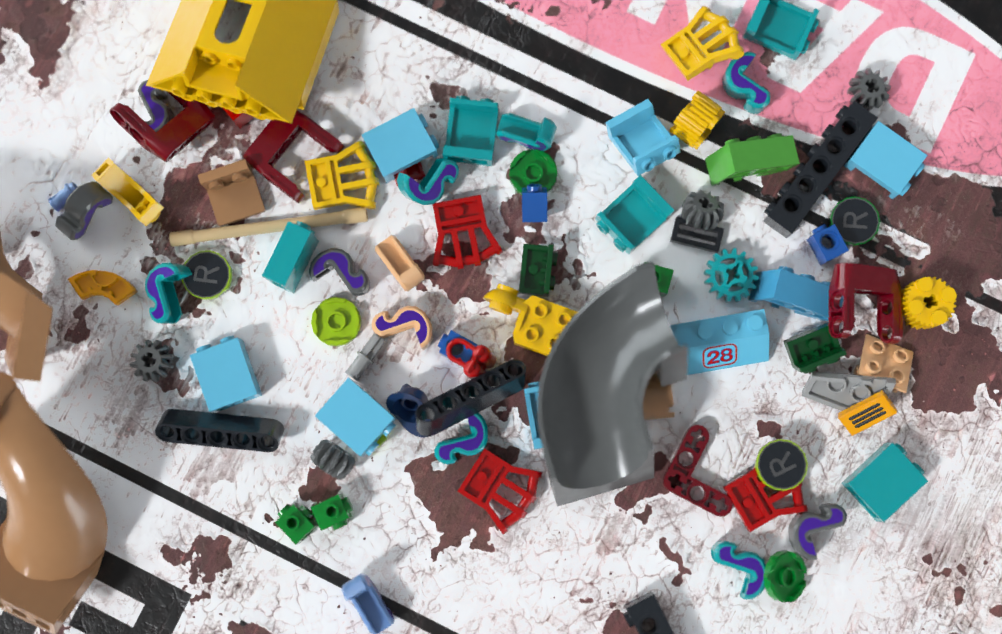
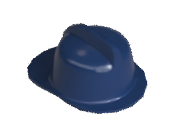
(404, 406)

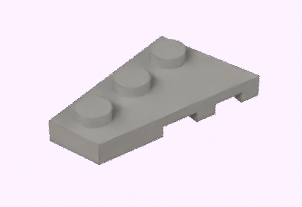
(844, 390)

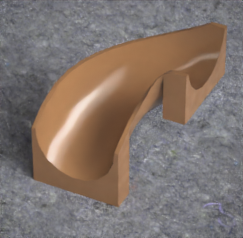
(25, 321)
(53, 518)

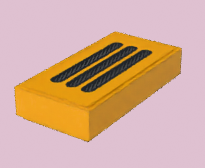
(867, 413)

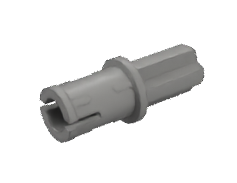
(365, 357)

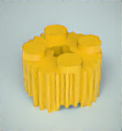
(697, 120)
(939, 300)

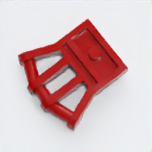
(457, 217)
(485, 480)
(753, 503)

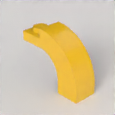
(128, 192)

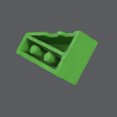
(752, 157)

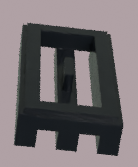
(695, 244)

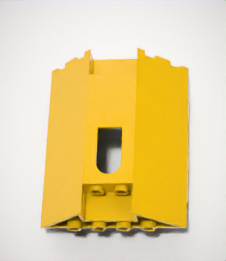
(260, 73)

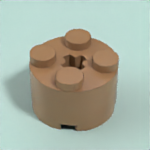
(657, 400)

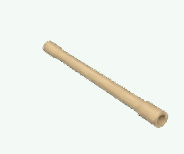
(190, 237)

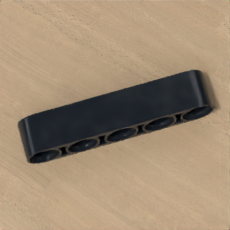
(507, 378)
(219, 430)

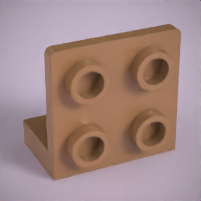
(233, 192)

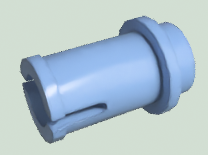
(59, 199)

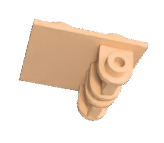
(885, 360)

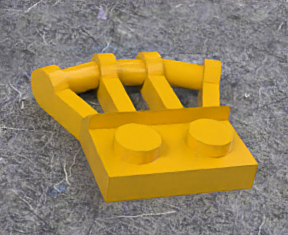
(692, 56)
(326, 181)

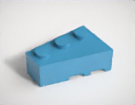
(793, 292)

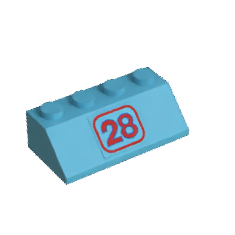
(724, 341)

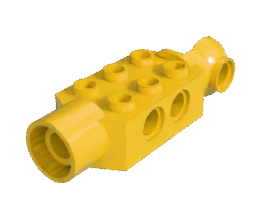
(538, 319)

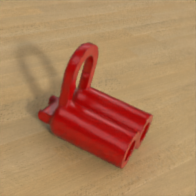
(481, 358)

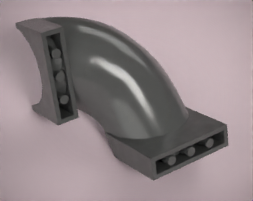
(597, 385)

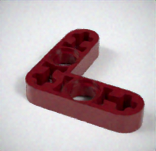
(685, 473)

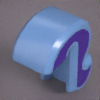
(368, 603)

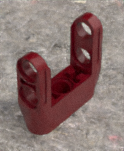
(172, 136)
(276, 140)
(866, 280)

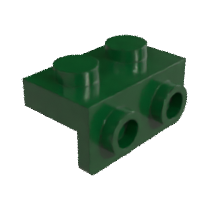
(536, 270)
(813, 349)

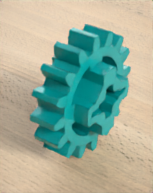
(739, 280)

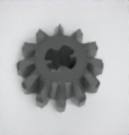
(877, 91)
(702, 210)
(148, 370)
(332, 459)

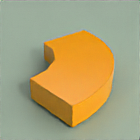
(104, 284)

